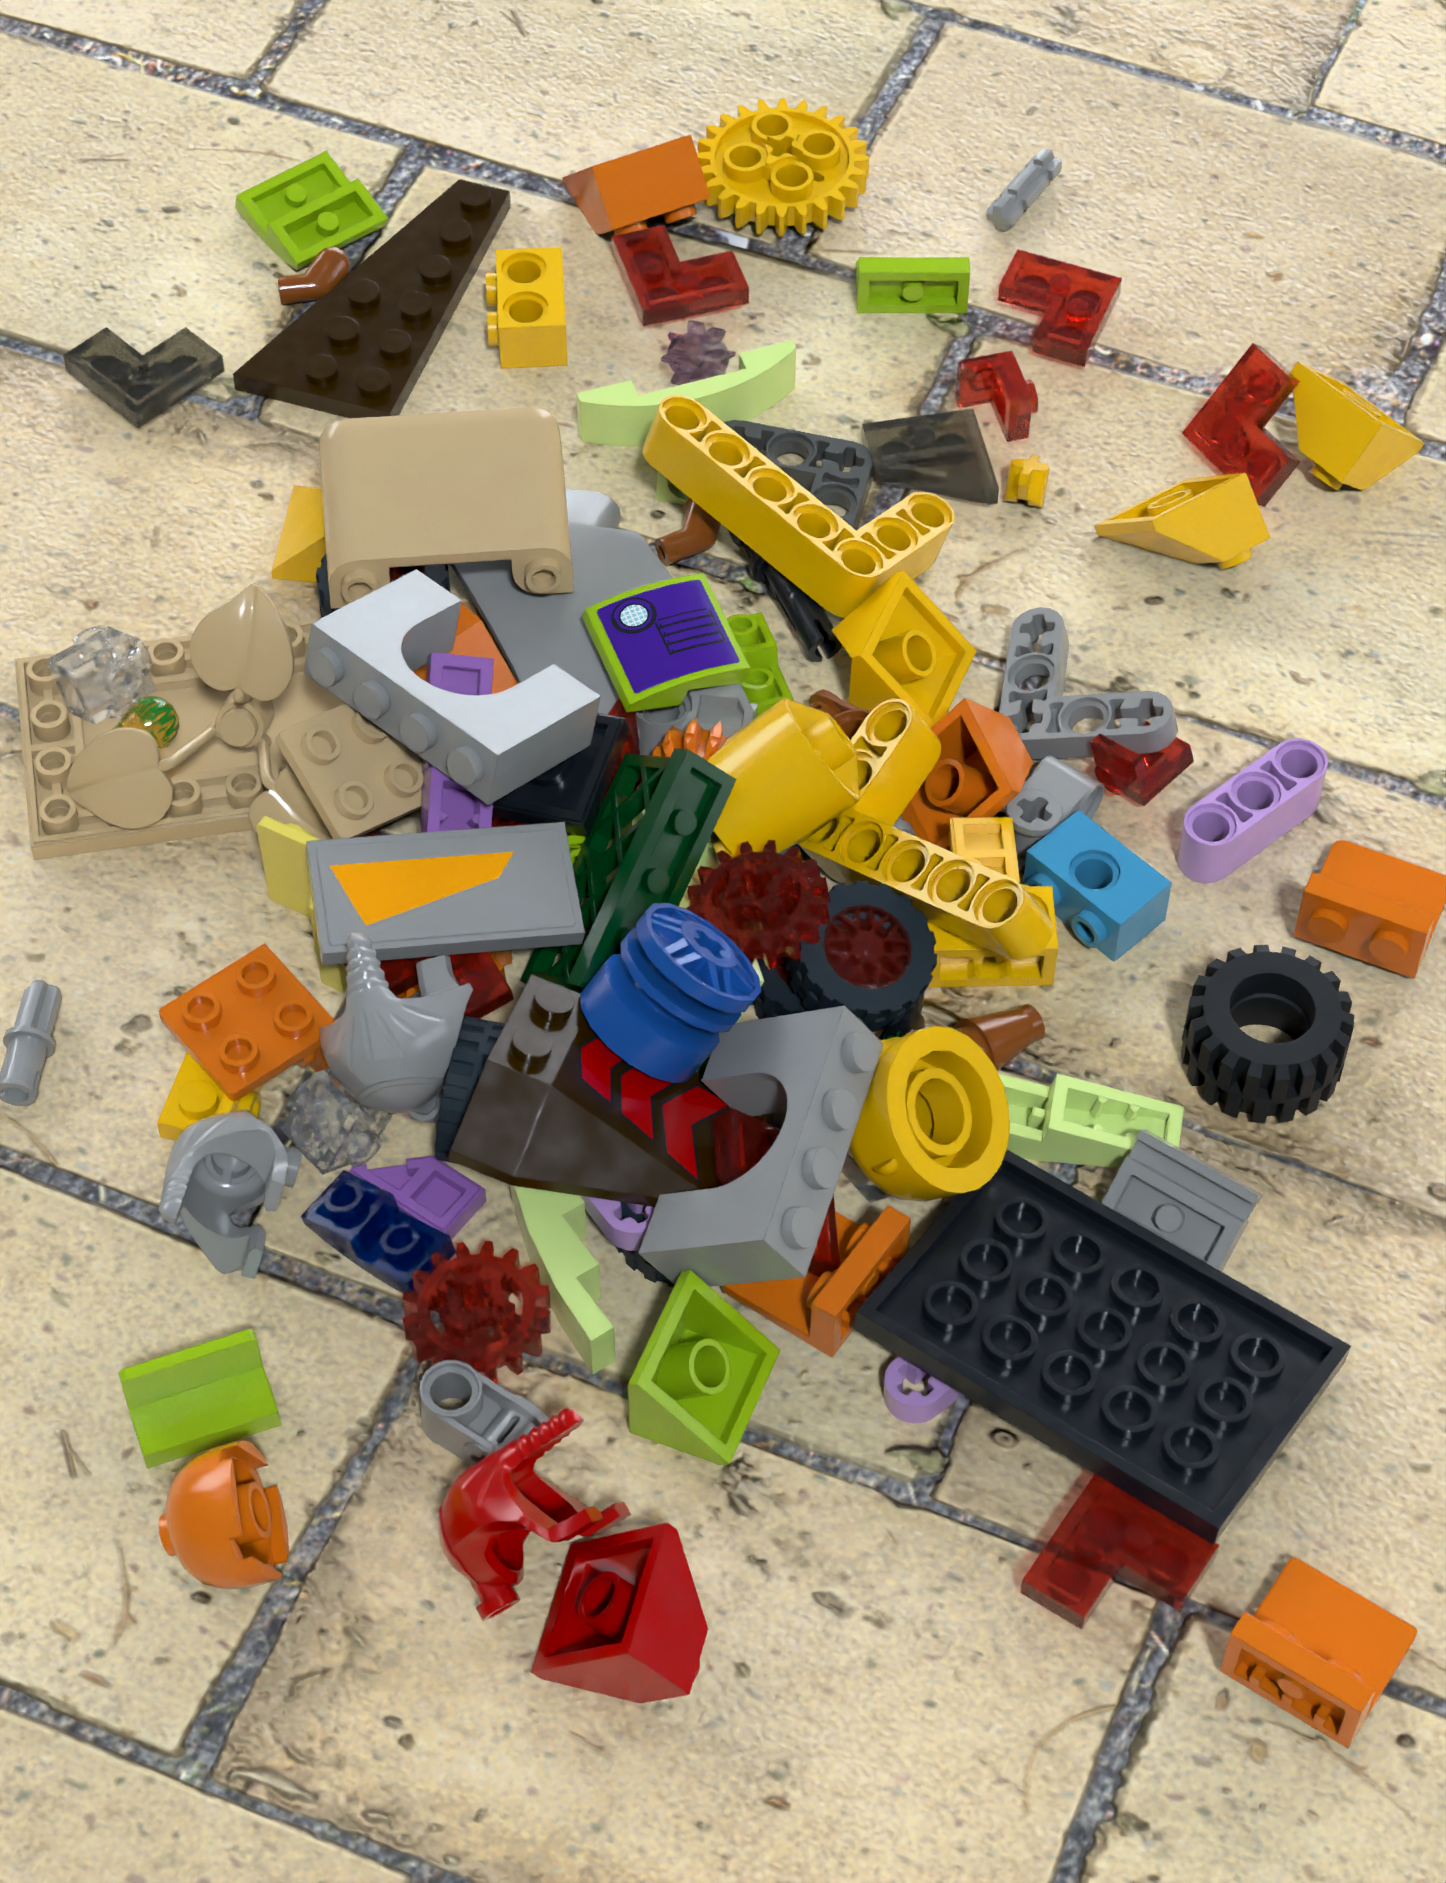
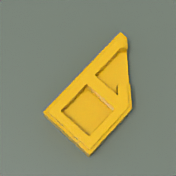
(986, 842)

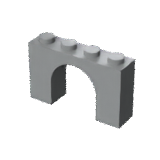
(478, 741)
(772, 1215)

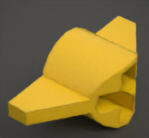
(1027, 481)

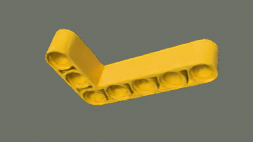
(785, 520)
(953, 892)

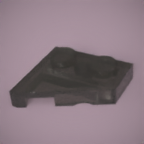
(933, 455)

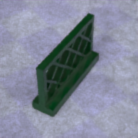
(653, 857)

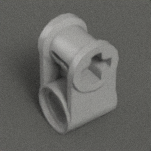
(1048, 800)
(484, 1423)

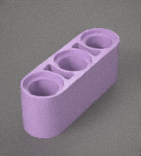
(1251, 810)

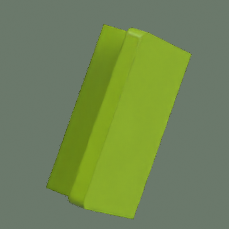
(912, 284)
(199, 1398)

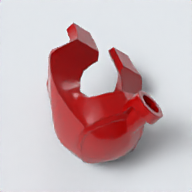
(498, 1506)

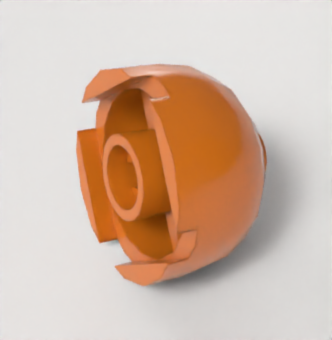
(224, 1520)

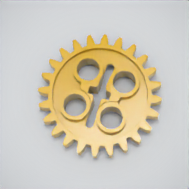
(783, 166)

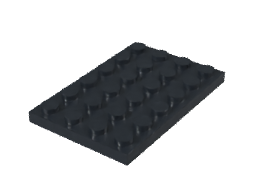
(1105, 1343)

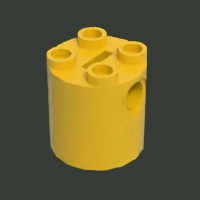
(791, 778)

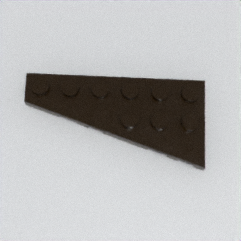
(380, 324)

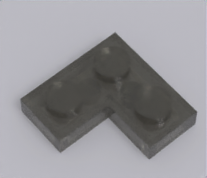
(143, 384)

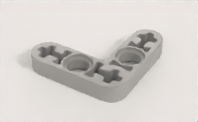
(1057, 713)

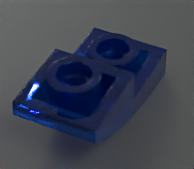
(374, 1233)

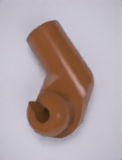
(322, 275)
(696, 535)

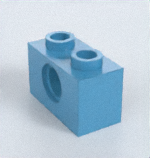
(1098, 885)

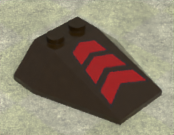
(578, 1118)

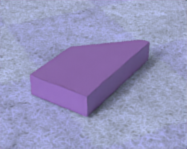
(429, 1191)

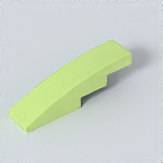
(1083, 1121)
(552, 1234)

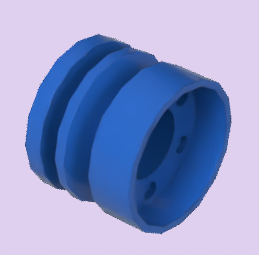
(669, 993)

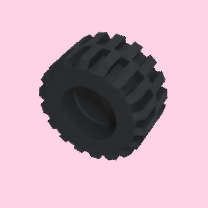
(1277, 993)

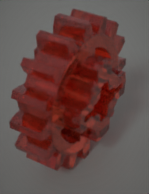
(763, 900)
(476, 1310)

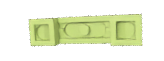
(623, 418)

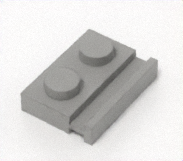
(1182, 1199)

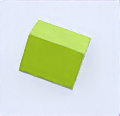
(699, 1374)

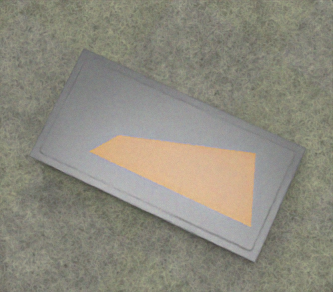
(445, 891)

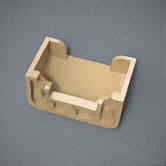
(444, 495)

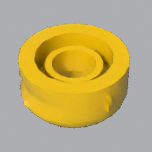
(932, 1117)

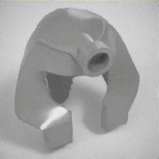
(394, 1048)
(223, 1169)

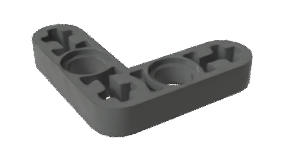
(825, 483)

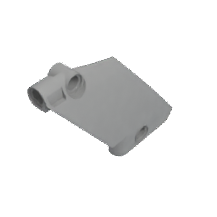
(550, 627)

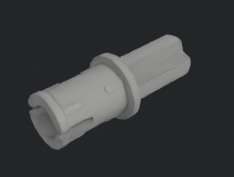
(29, 1043)

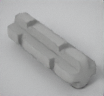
(1024, 189)

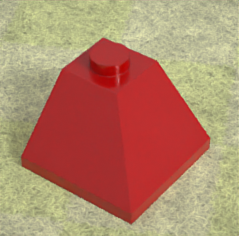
(625, 1618)

